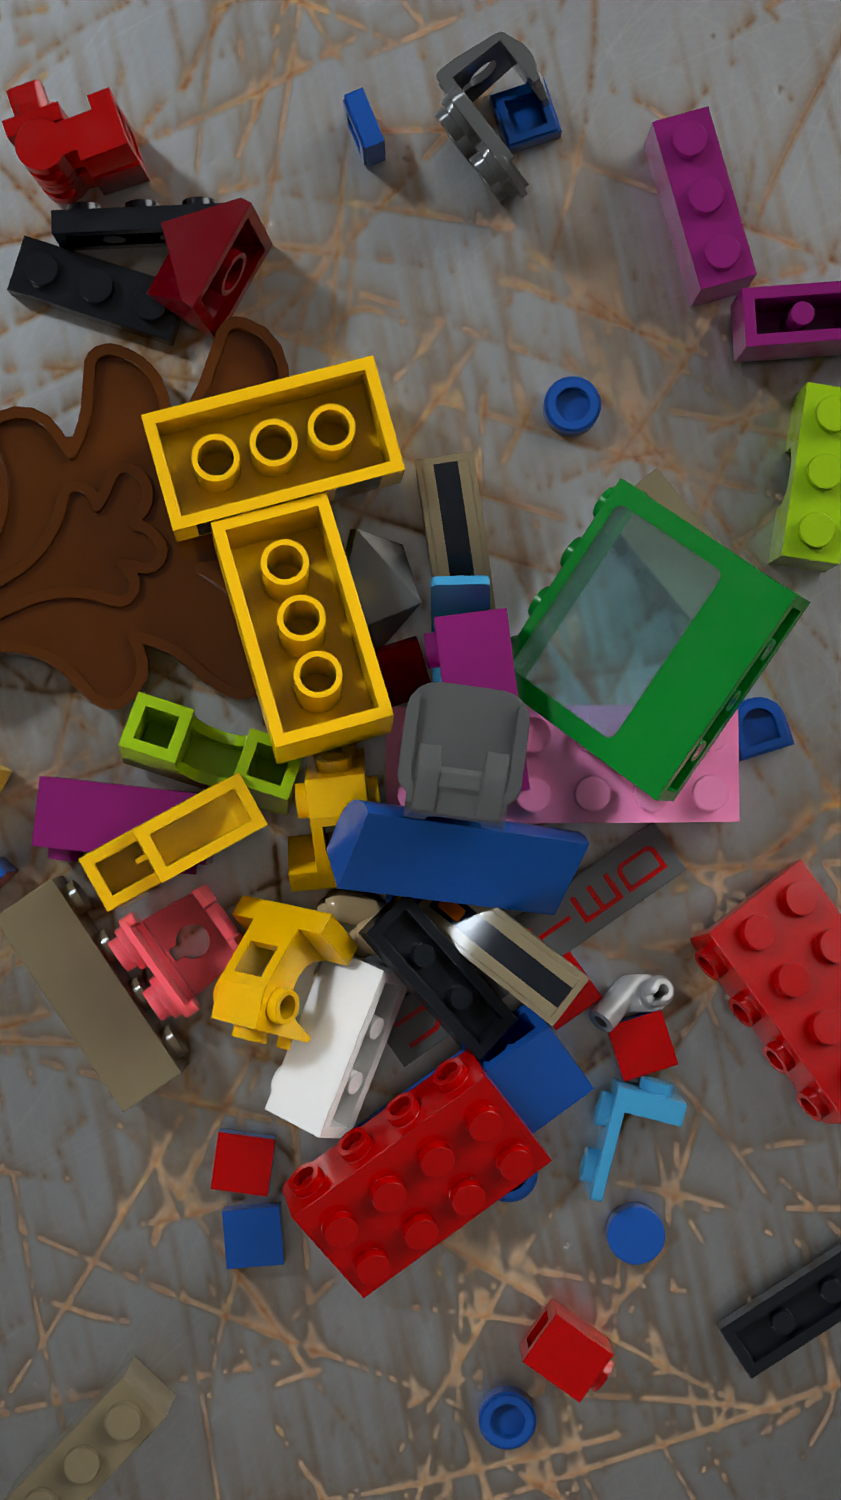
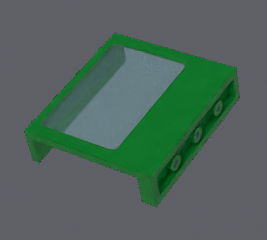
(649, 640)

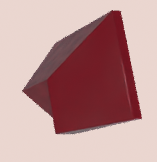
(210, 263)

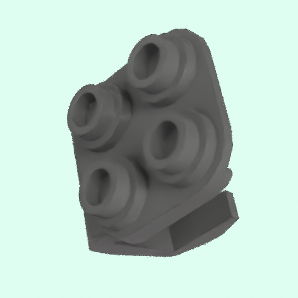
(466, 124)
(463, 753)

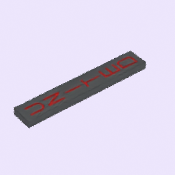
(591, 903)

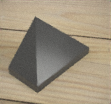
(382, 583)

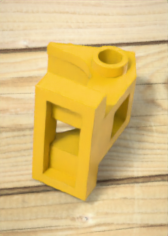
(329, 785)
(292, 940)

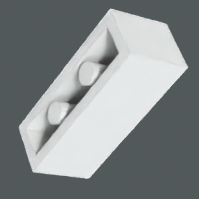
(349, 1025)

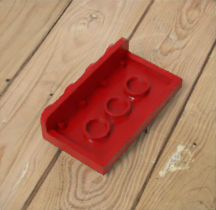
(784, 980)
(413, 1174)

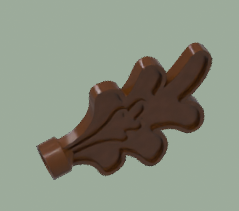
(91, 542)

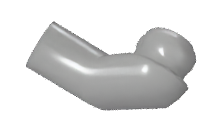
(631, 995)

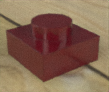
(402, 669)

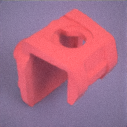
(149, 941)

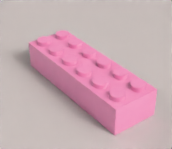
(578, 787)

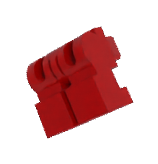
(75, 151)

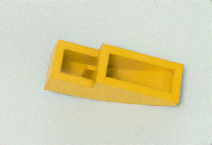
(172, 841)

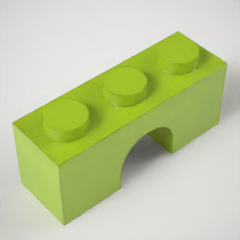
(810, 515)
(180, 746)

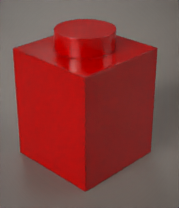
(567, 1351)

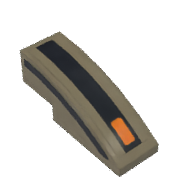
(453, 516)
(510, 955)

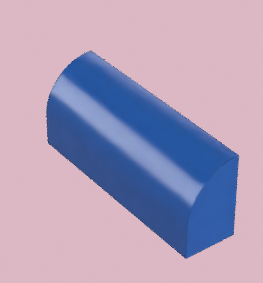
(453, 858)
(530, 1071)

